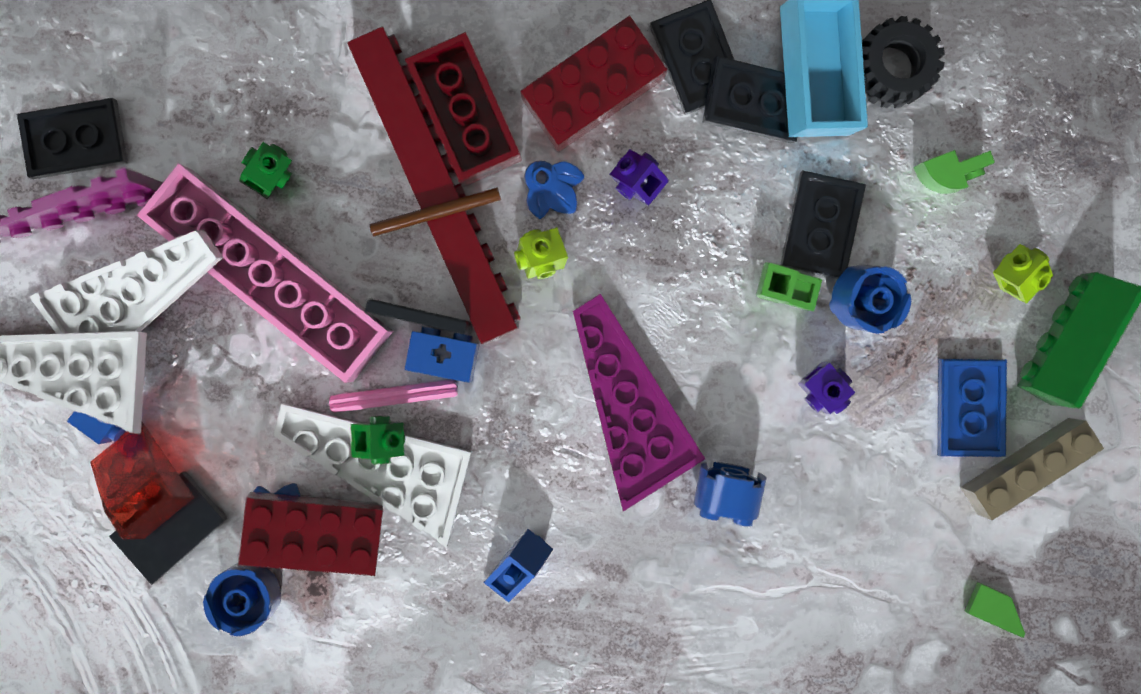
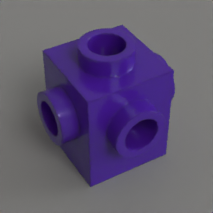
(639, 177)
(816, 386)

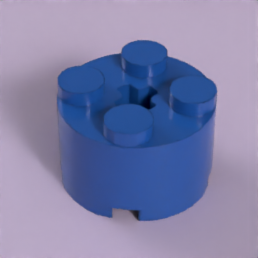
(870, 298)
(729, 493)
(238, 616)

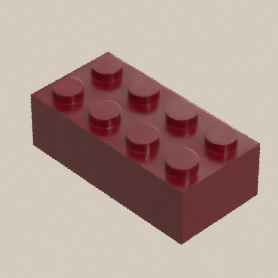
(594, 83)
(463, 109)
(310, 534)

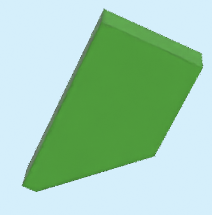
(995, 609)

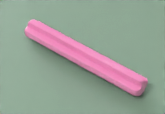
(393, 395)

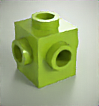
(541, 253)
(1023, 273)

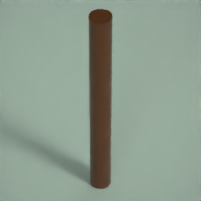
(435, 212)

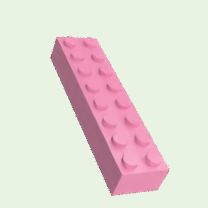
(269, 275)

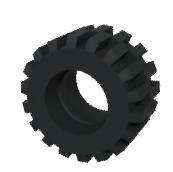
(920, 49)

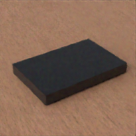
(688, 46)
(747, 99)
(72, 138)
(822, 224)
(418, 316)
(175, 537)

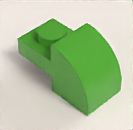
(948, 175)
(788, 287)

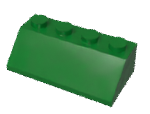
(1080, 339)

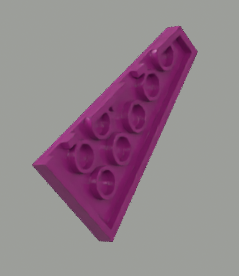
(80, 203)
(639, 424)

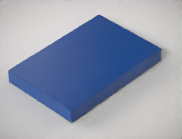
(972, 407)

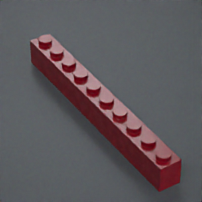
(432, 184)

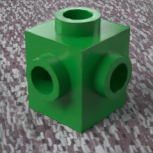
(263, 179)
(377, 440)

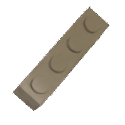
(1032, 468)

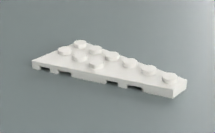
(131, 291)
(81, 372)
(417, 486)

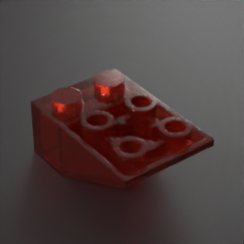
(138, 485)

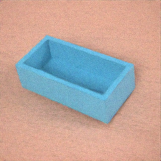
(823, 67)

